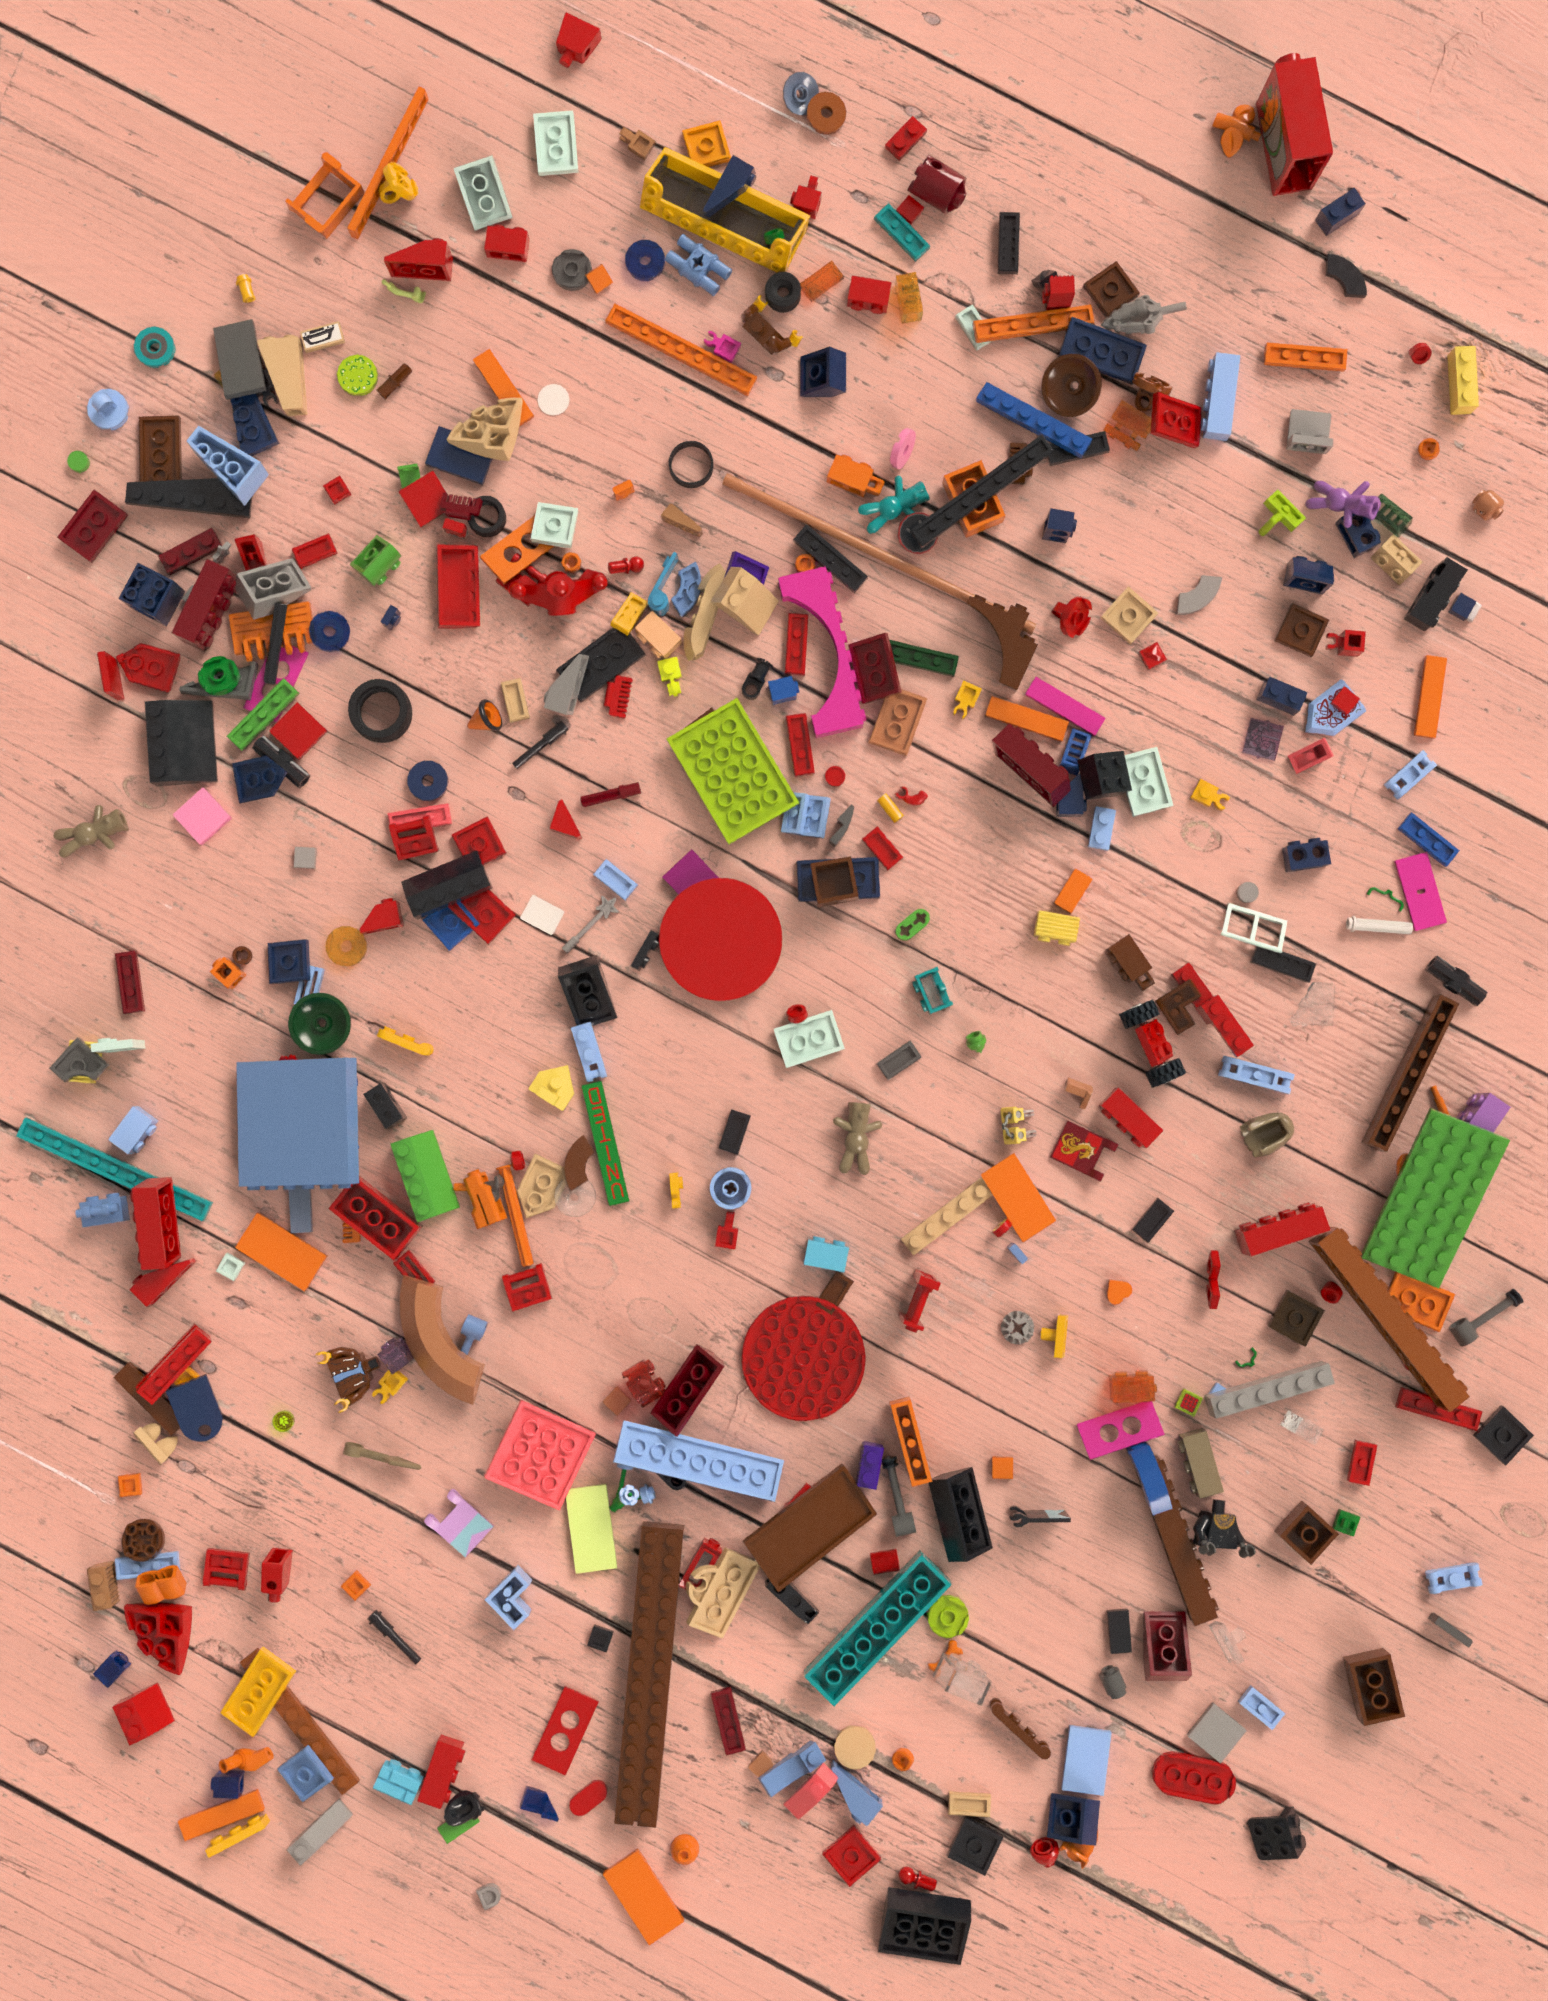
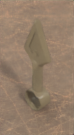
(357, 1450)

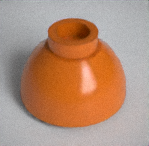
(684, 1849)

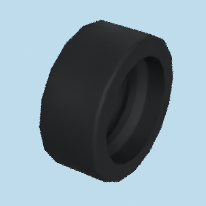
(496, 528)

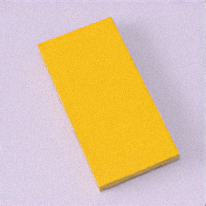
(258, 1691)

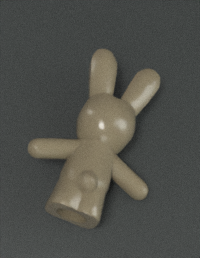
(89, 833)
(856, 1140)

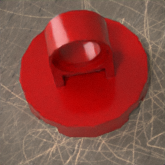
(1073, 616)

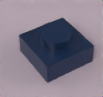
(391, 617)

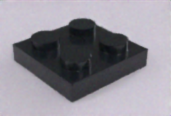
(1503, 1435)
(975, 1846)

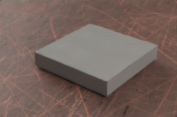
(1216, 1732)

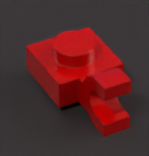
(727, 1234)

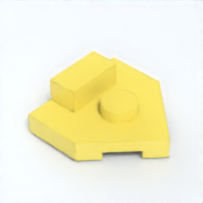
(554, 1086)

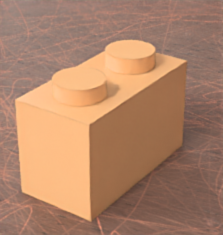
(658, 636)

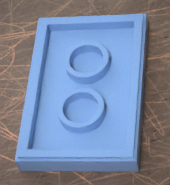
(1086, 1760)

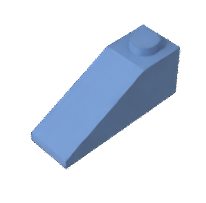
(860, 1800)

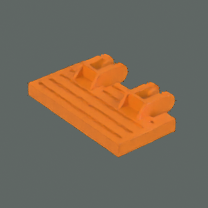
(249, 631)

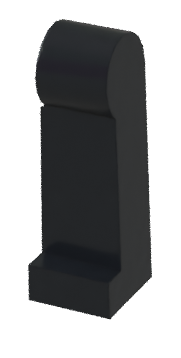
(795, 1601)

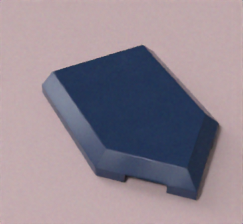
(257, 778)

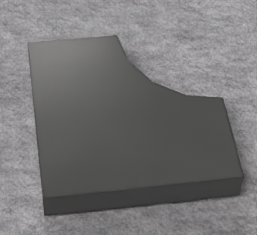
(79, 1061)

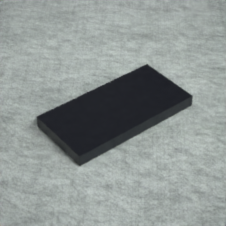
(607, 658)

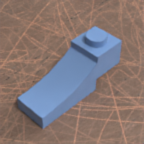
(792, 1768)

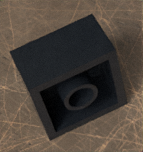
(1104, 775)

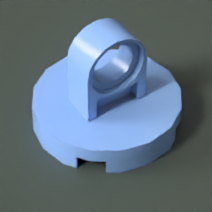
(108, 409)

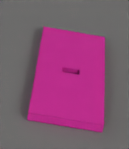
(1424, 908)

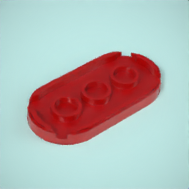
(1193, 1777)

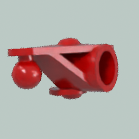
(558, 592)

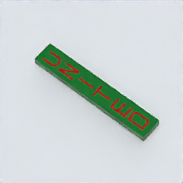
(605, 1143)

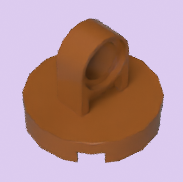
(1148, 387)

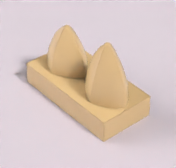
(162, 1449)

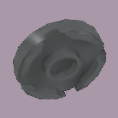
(570, 269)

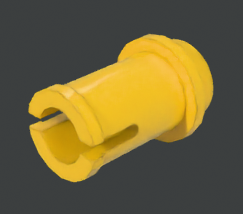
(245, 287)

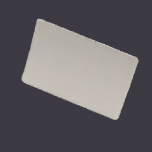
(542, 914)

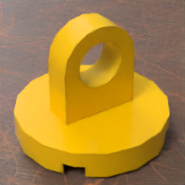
(397, 182)

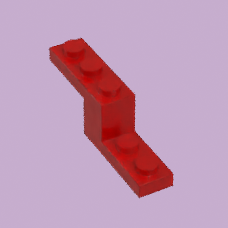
(1215, 1012)

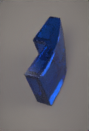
(538, 1802)

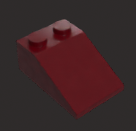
(1166, 1646)

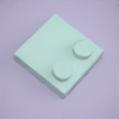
(554, 525)
(109, 1045)

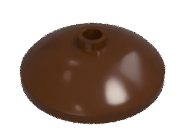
(1058, 383)

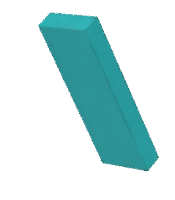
(902, 232)

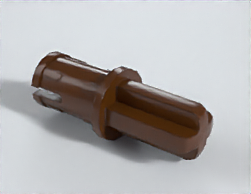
(394, 380)

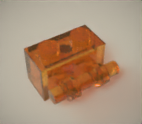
(1132, 419)
(1132, 1387)

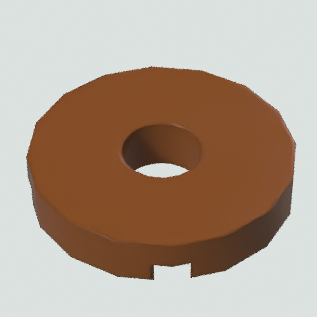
(828, 101)

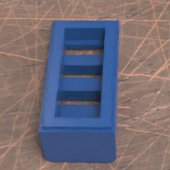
(1068, 762)

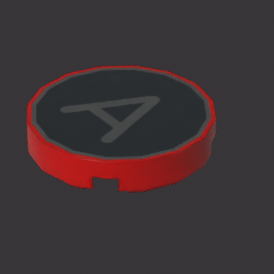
(906, 539)

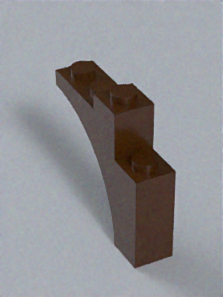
(1008, 625)

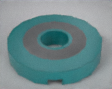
(150, 336)

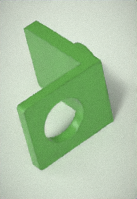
(408, 474)

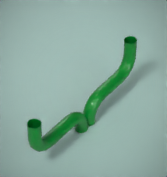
(1390, 894)

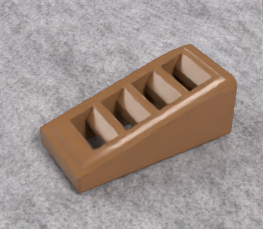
(677, 518)

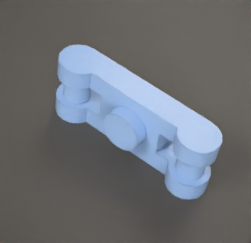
(1410, 774)
(1453, 1577)

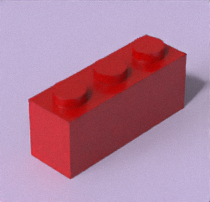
(1130, 1118)
(441, 1772)

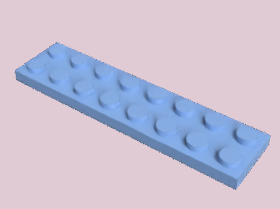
(698, 1461)

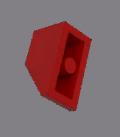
(383, 917)

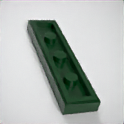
(924, 658)

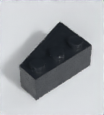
(1435, 594)

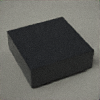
(600, 1638)

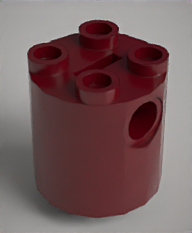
(938, 185)

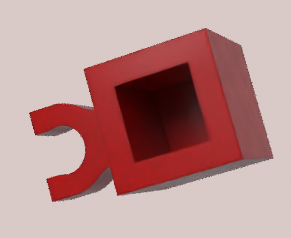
(807, 198)
(1348, 642)

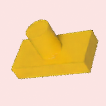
(1057, 1335)

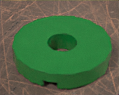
(218, 686)

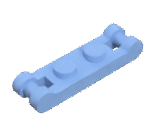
(1256, 1074)

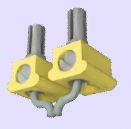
(1013, 1115)

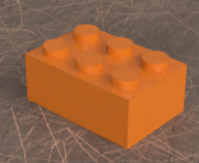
(987, 514)

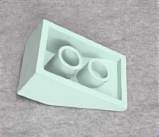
(483, 192)

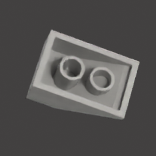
(270, 585)

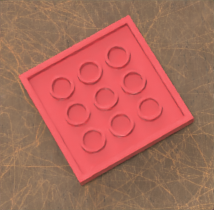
(539, 1454)

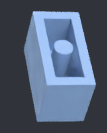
(134, 1130)

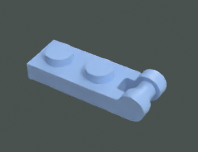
(588, 1051)

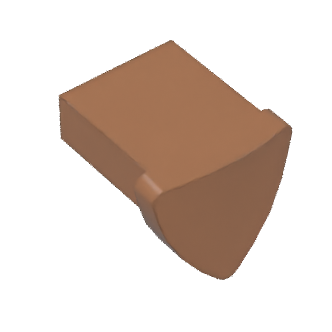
(1079, 1089)

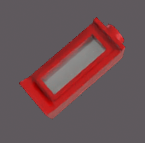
(705, 1555)

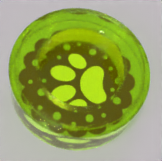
(283, 1421)

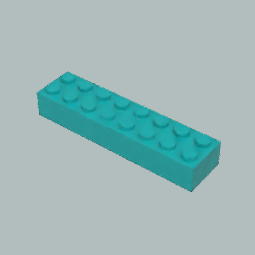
(877, 1628)

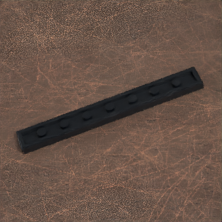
(981, 491)

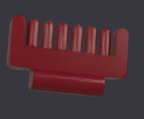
(460, 511)

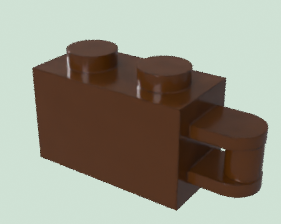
(1130, 962)

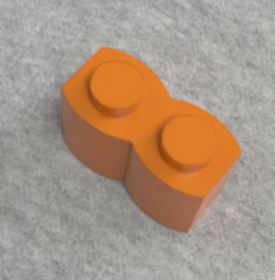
(161, 1584)

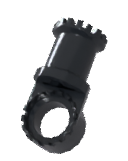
(756, 678)

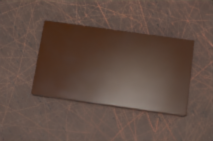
(809, 1527)

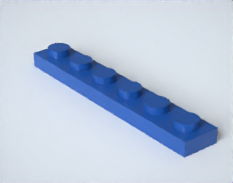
(1033, 420)

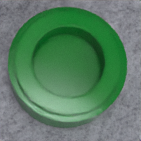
(773, 234)

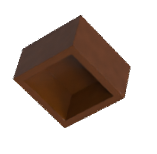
(834, 881)

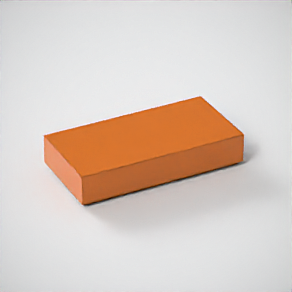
(1073, 891)

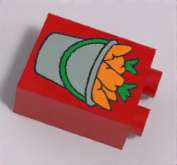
(1294, 125)

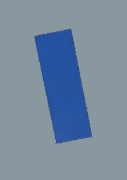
(1428, 839)

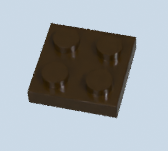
(1296, 1318)

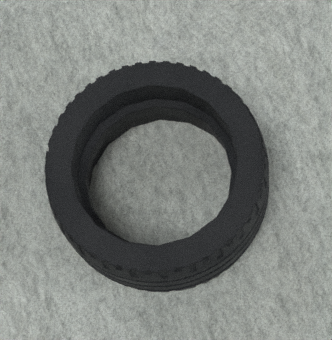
(358, 699)

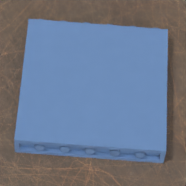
(297, 1123)

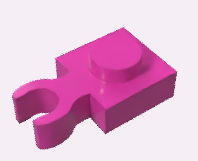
(725, 347)

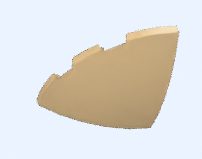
(490, 430)

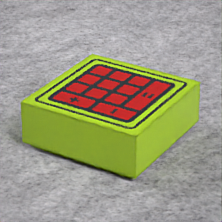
(1188, 1402)

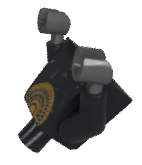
(1219, 1530)

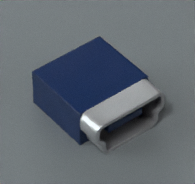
(1464, 608)

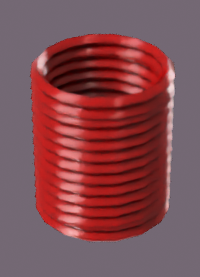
(884, 1561)

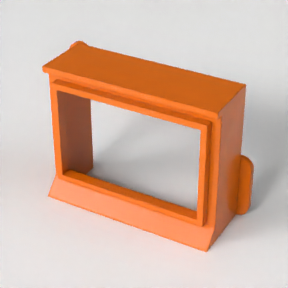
(333, 166)

